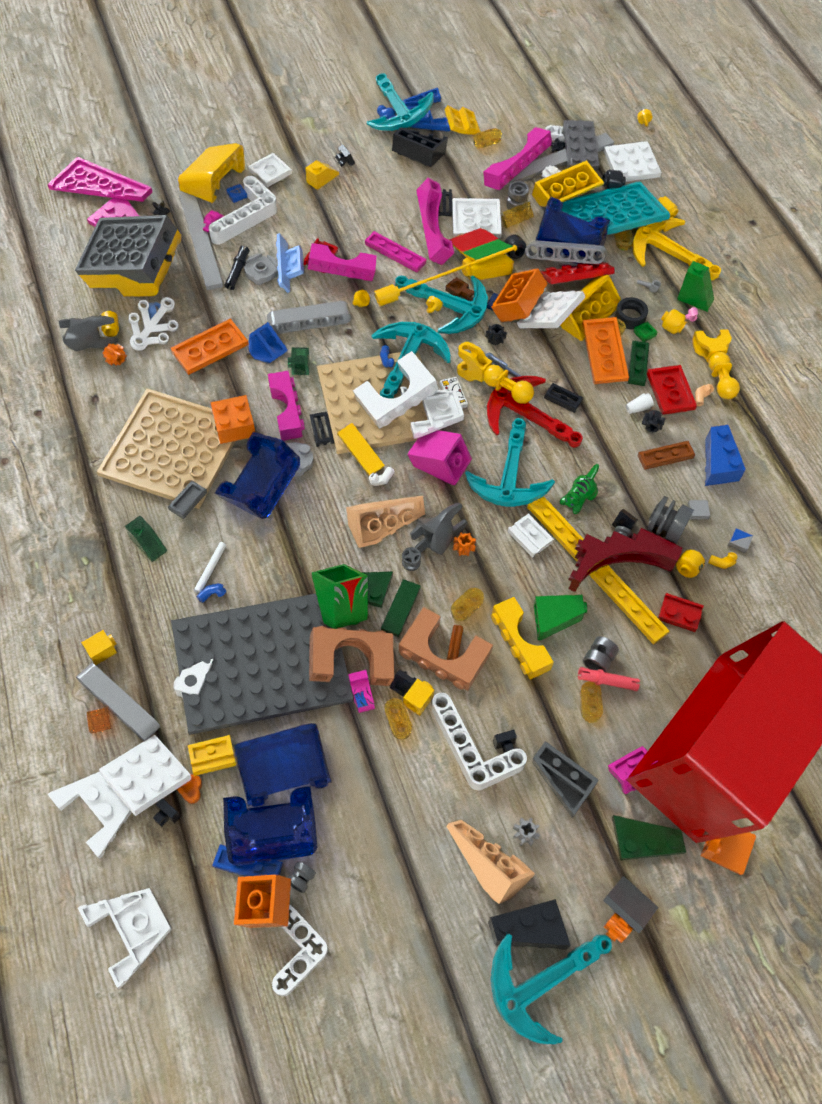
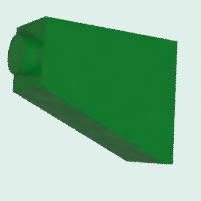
(697, 287)
(557, 613)

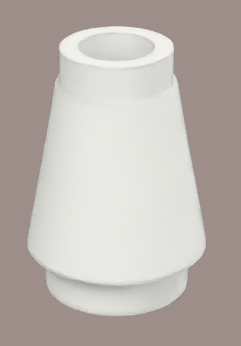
(641, 403)

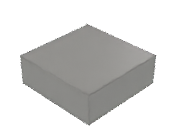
(701, 509)

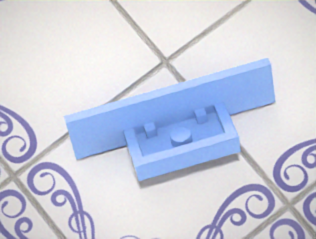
(289, 262)

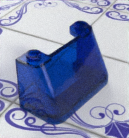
(566, 228)
(263, 476)
(281, 762)
(271, 830)

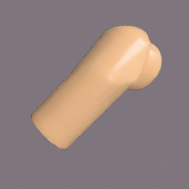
(703, 392)

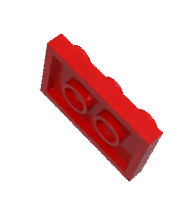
(671, 389)

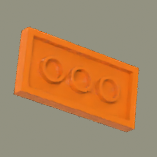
(209, 346)
(605, 350)

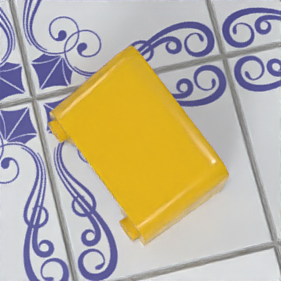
(209, 168)

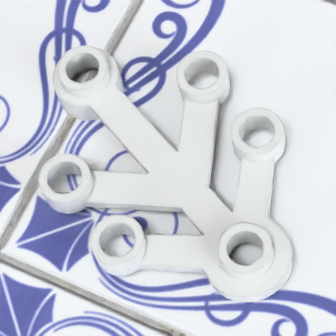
(151, 325)

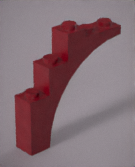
(641, 548)

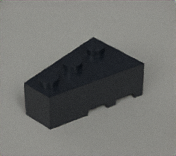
(418, 146)
(531, 927)

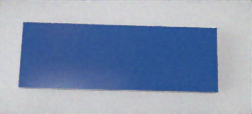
(267, 868)

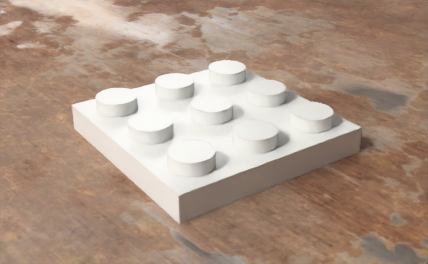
(634, 160)
(476, 214)
(552, 309)
(145, 774)

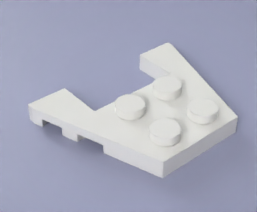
(441, 411)
(102, 801)
(138, 923)

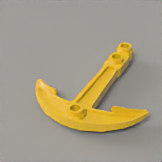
(652, 235)

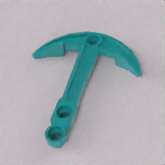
(405, 117)
(472, 311)
(416, 335)
(507, 493)
(536, 986)

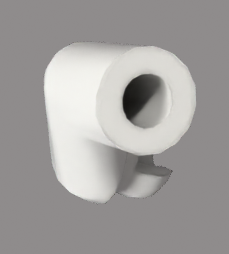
(382, 479)

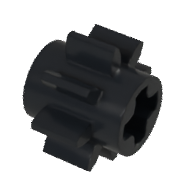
(496, 334)
(653, 421)

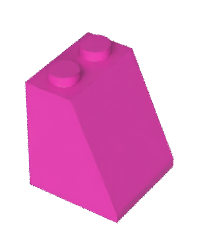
(441, 455)

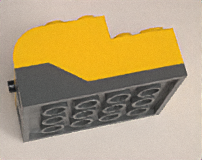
(129, 254)

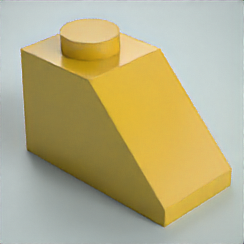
(319, 174)

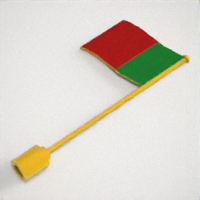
(476, 245)

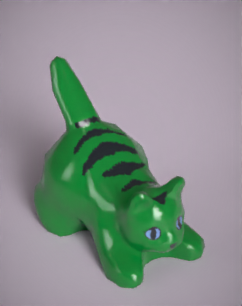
(583, 488)

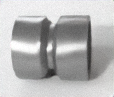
(517, 194)
(601, 654)

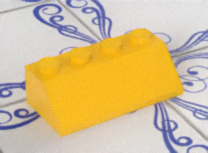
(567, 184)
(599, 302)

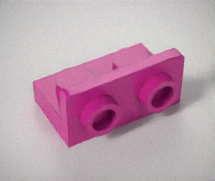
(624, 766)

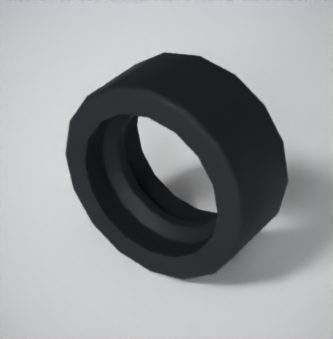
(634, 304)

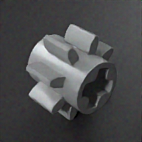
(520, 831)

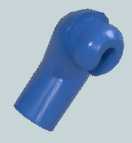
(387, 362)
(211, 589)

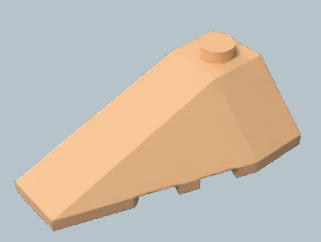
(379, 519)
(495, 871)

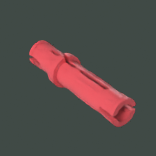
(601, 677)

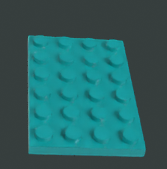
(624, 207)

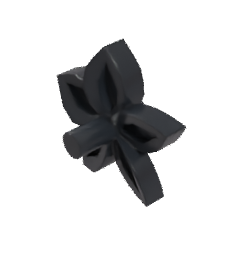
(557, 145)
(160, 209)

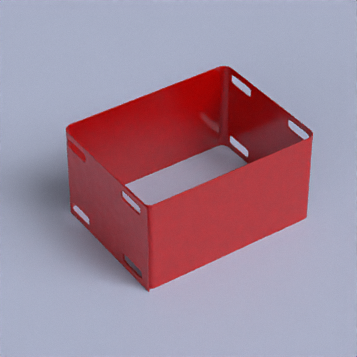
(738, 738)

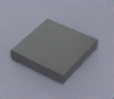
(630, 904)

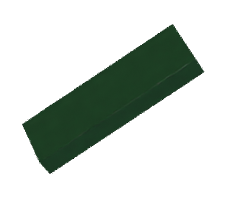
(638, 363)
(400, 608)

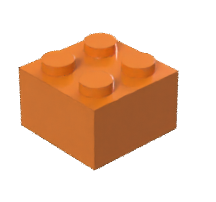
(233, 419)
(262, 901)

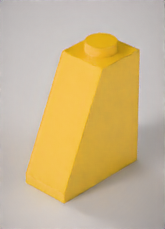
(490, 268)

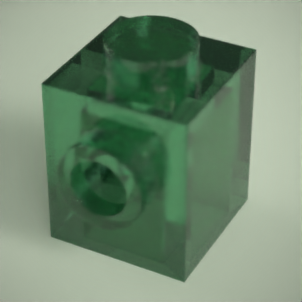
(299, 361)

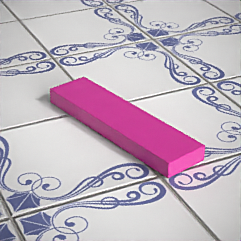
(395, 251)

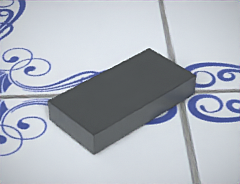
(187, 499)

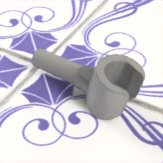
(653, 287)

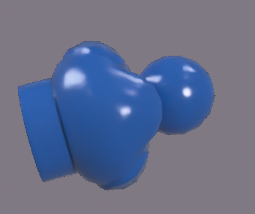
(388, 112)

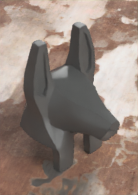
(85, 332)
(438, 530)

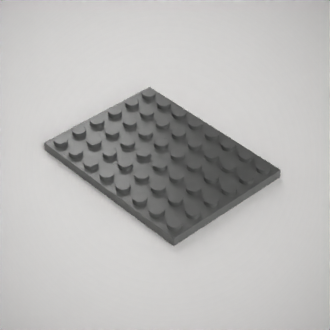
(256, 664)

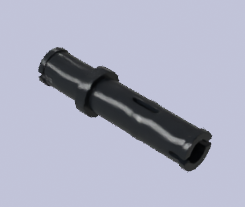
(239, 262)

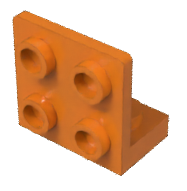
(730, 851)

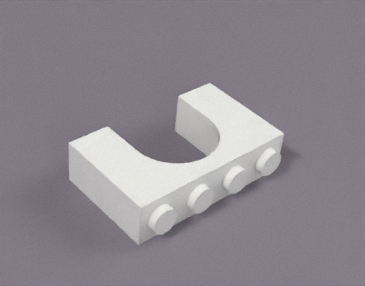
(385, 410)

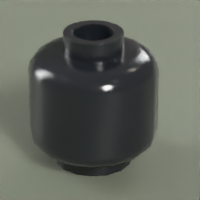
(613, 179)
(519, 242)

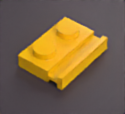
(211, 755)

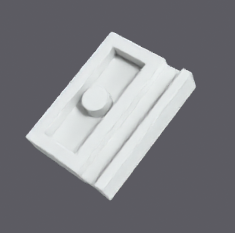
(530, 535)

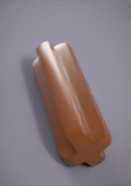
(455, 642)

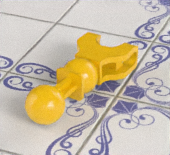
(714, 352)
(481, 369)

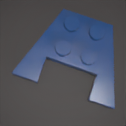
(427, 121)

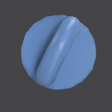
(152, 309)

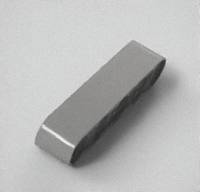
(573, 249)
(309, 317)
(118, 702)

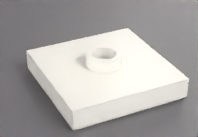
(270, 170)

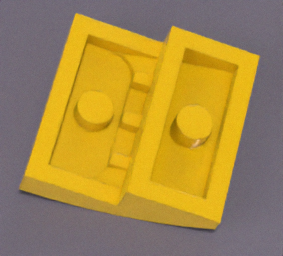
(462, 120)

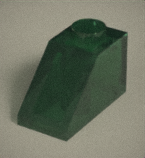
(145, 538)

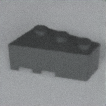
(564, 777)

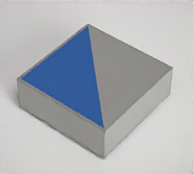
(740, 540)

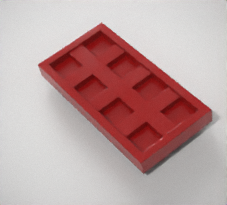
(581, 271)

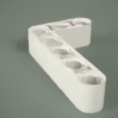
(249, 215)
(468, 748)

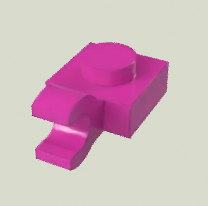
(211, 217)

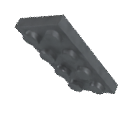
(580, 143)

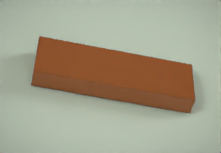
(666, 455)

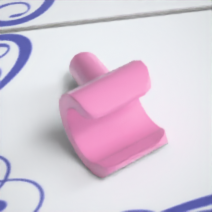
(692, 314)

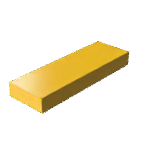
(360, 449)

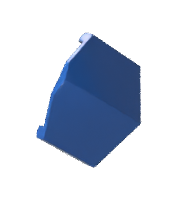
(265, 344)

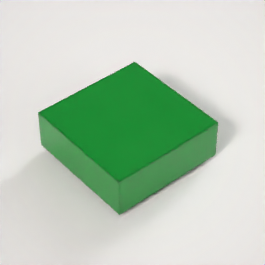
(645, 331)

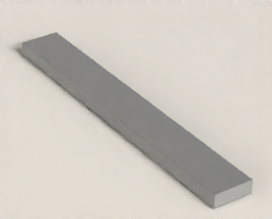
(556, 159)
(201, 242)

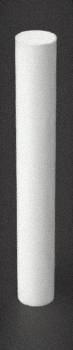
(210, 567)

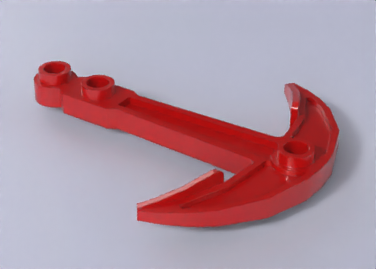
(530, 412)

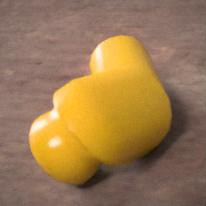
(723, 563)

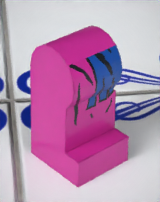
(361, 691)

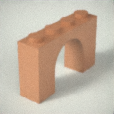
(375, 645)
(459, 671)

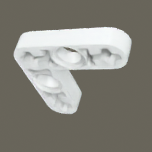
(304, 954)

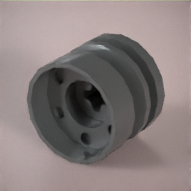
(669, 520)

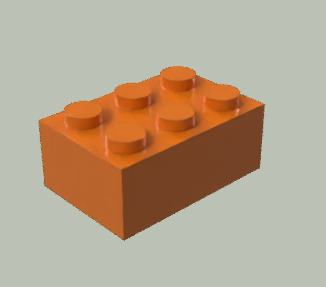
(519, 295)

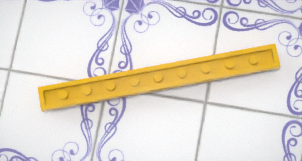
(605, 576)

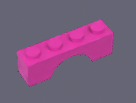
(323, 260)
(281, 389)

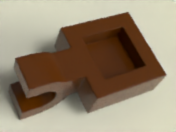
(459, 288)

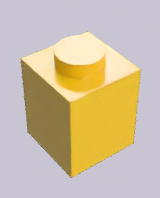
(100, 647)
(418, 696)

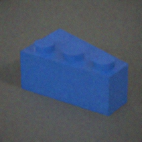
(722, 457)

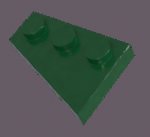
(646, 840)

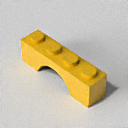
(533, 658)

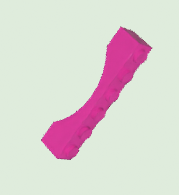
(501, 173)
(429, 199)

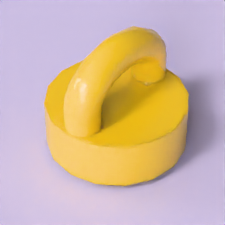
(644, 117)
(361, 298)
(433, 304)

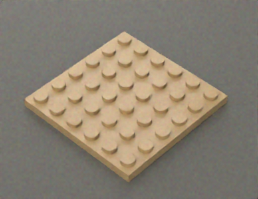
(337, 386)
(166, 447)

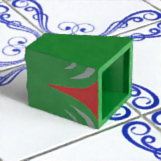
(341, 595)

